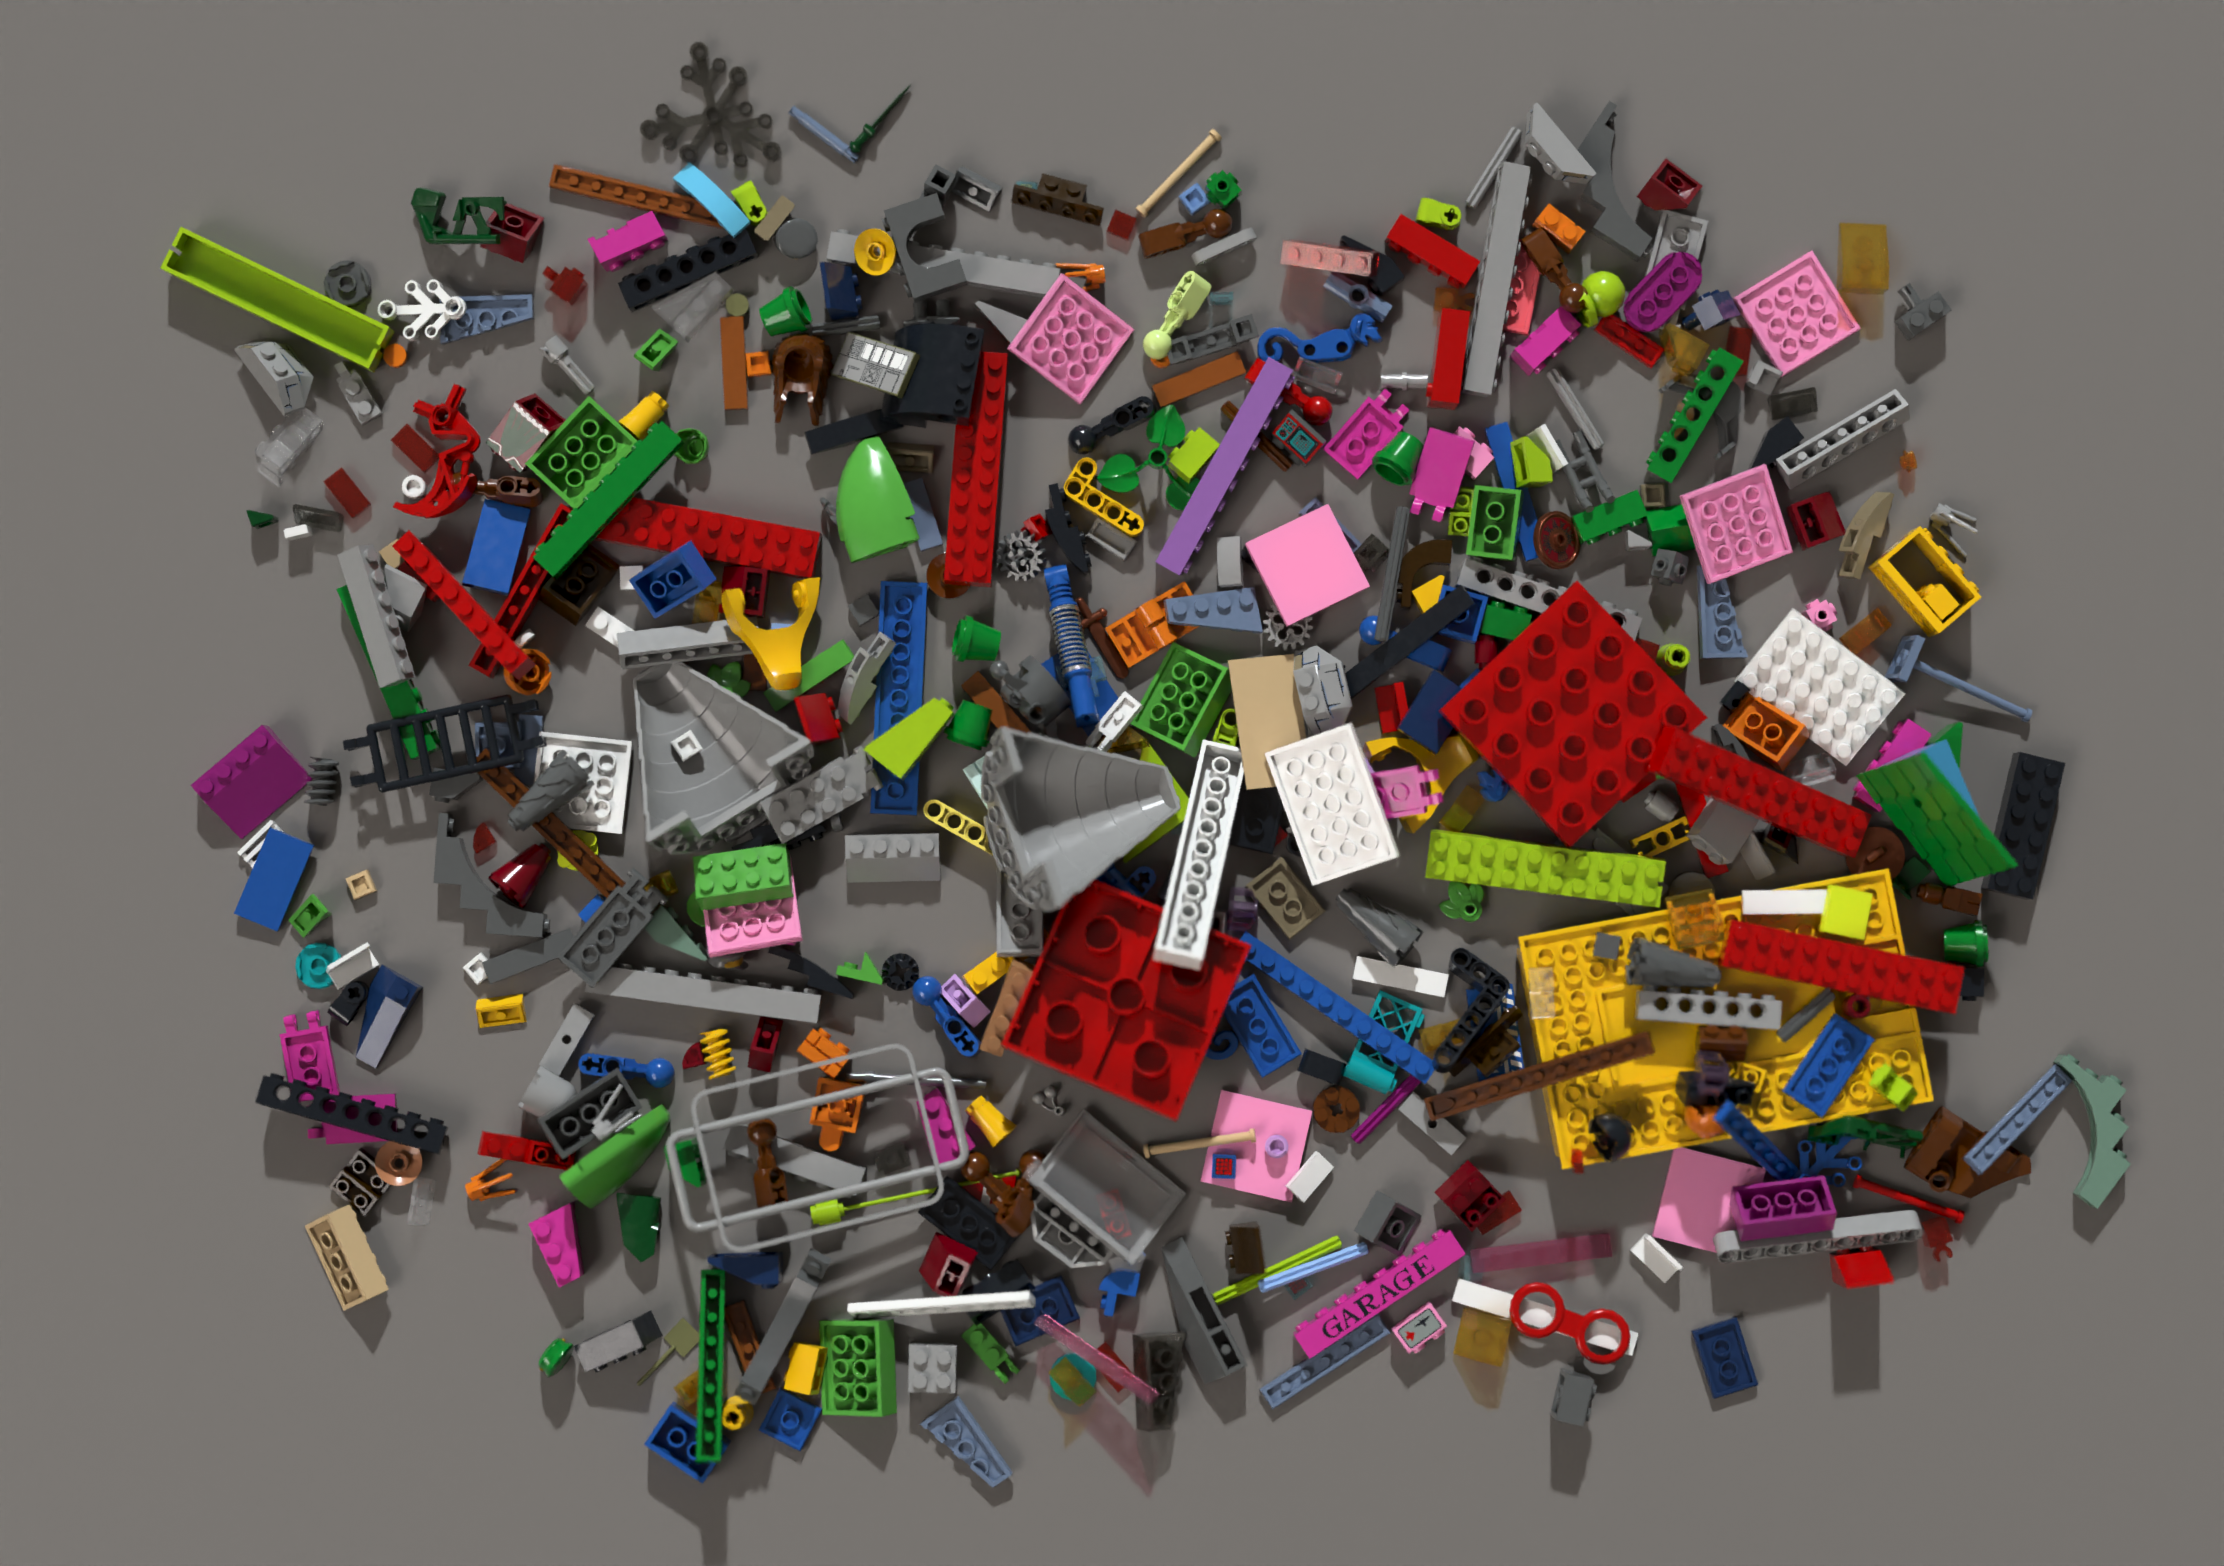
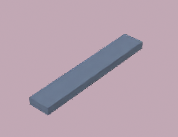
(2017, 1119)
(1324, 1362)

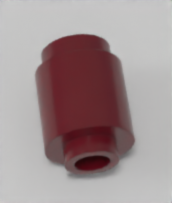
(1485, 650)
(1863, 1006)

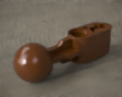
(1175, 236)
(1550, 263)
(494, 490)
(978, 1169)
(768, 1178)
(1018, 1201)

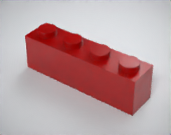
(1432, 251)

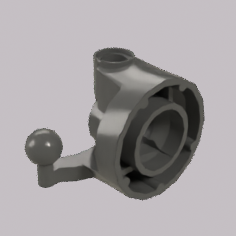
(1035, 693)

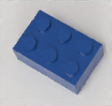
(672, 579)
(676, 1442)

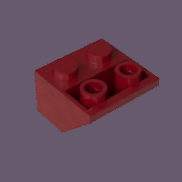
(1815, 520)
(753, 584)
(1470, 1195)
(947, 1265)

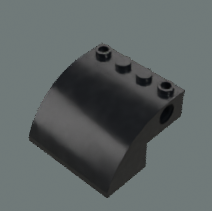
(943, 376)

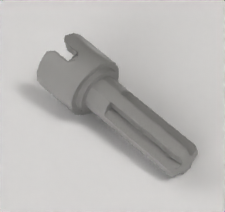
(557, 353)

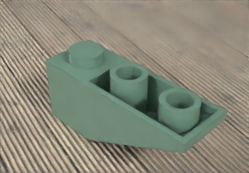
(669, 932)

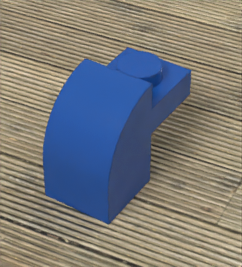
(1117, 1281)

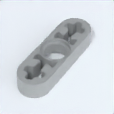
(1223, 246)

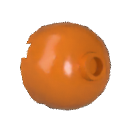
(536, 679)
(1701, 1120)

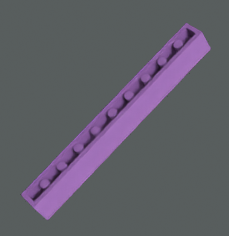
(1224, 466)

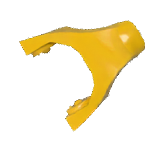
(779, 648)
(1451, 760)

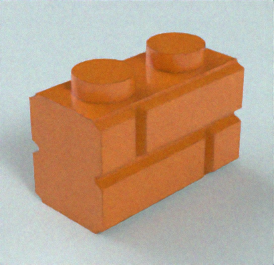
(1559, 228)
(819, 1047)

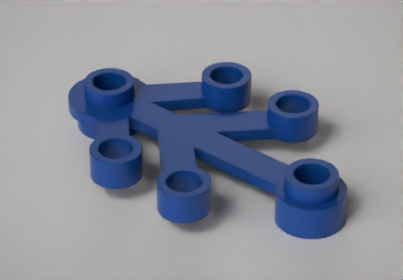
(1825, 1159)

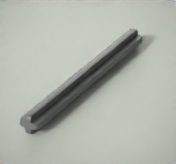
(1391, 574)

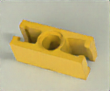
(1671, 842)

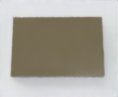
(1285, 898)

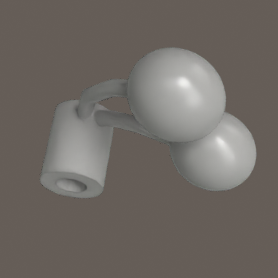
(1050, 1092)

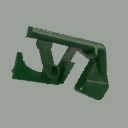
(428, 208)
(1865, 1129)

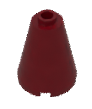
(522, 874)

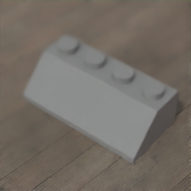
(893, 857)

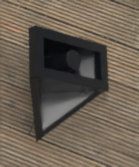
(1780, 841)

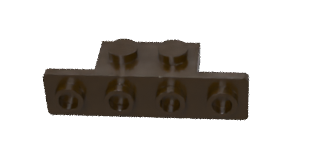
(1059, 198)
(1492, 1046)

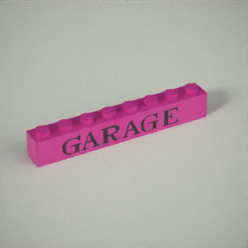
(1378, 1293)

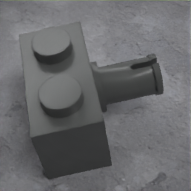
(1921, 312)

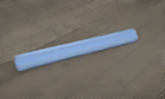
(1313, 1267)

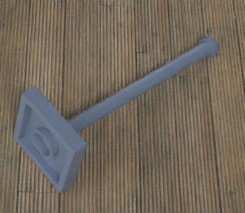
(1906, 659)

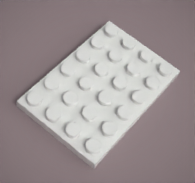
(1820, 686)
(1332, 804)

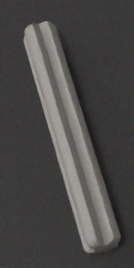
(1491, 170)
(1575, 409)

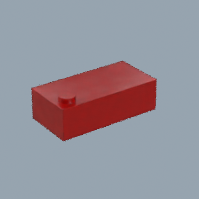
(1448, 359)

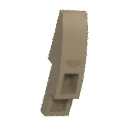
(1865, 526)

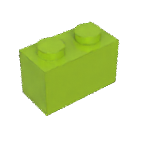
(1193, 455)

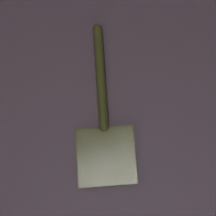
(681, 1338)

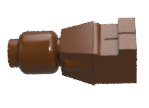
(1950, 898)

